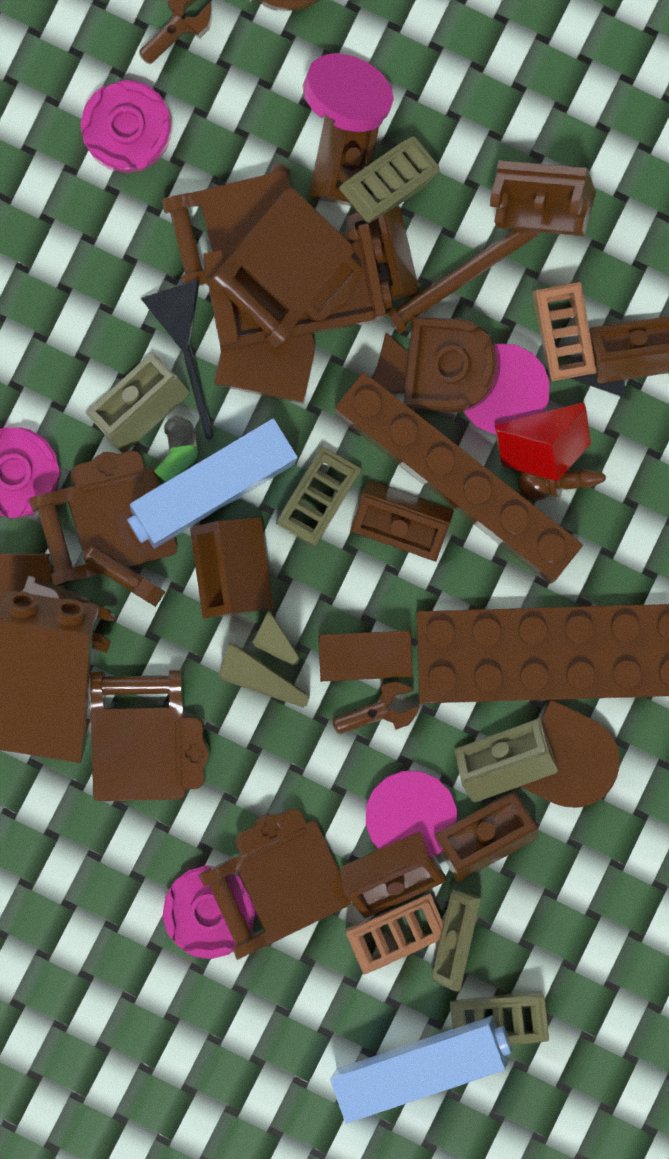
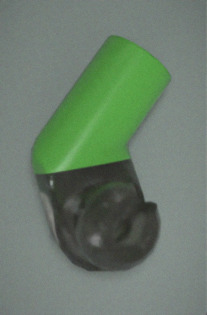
(182, 448)

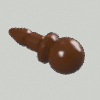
(539, 488)

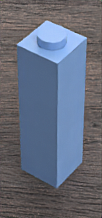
(211, 484)
(421, 1069)

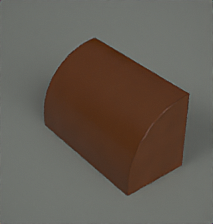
(231, 567)

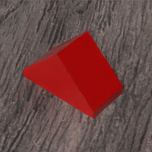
(545, 441)

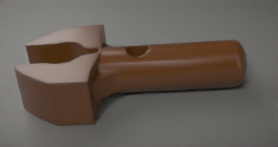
(175, 28)
(123, 575)
(377, 711)

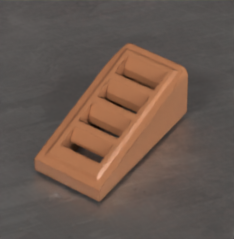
(581, 329)
(386, 956)

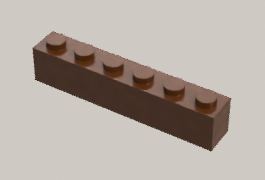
(457, 478)

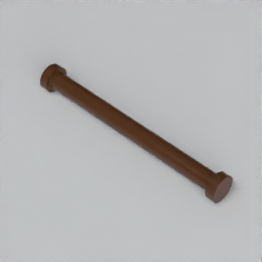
(457, 278)

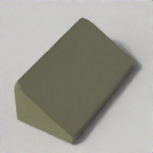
(138, 403)
(273, 641)
(505, 760)
(456, 939)

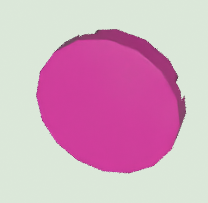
(348, 92)
(126, 126)
(519, 392)
(26, 470)
(408, 805)
(195, 918)

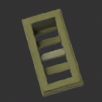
(412, 165)
(297, 528)
(248, 672)
(520, 1035)

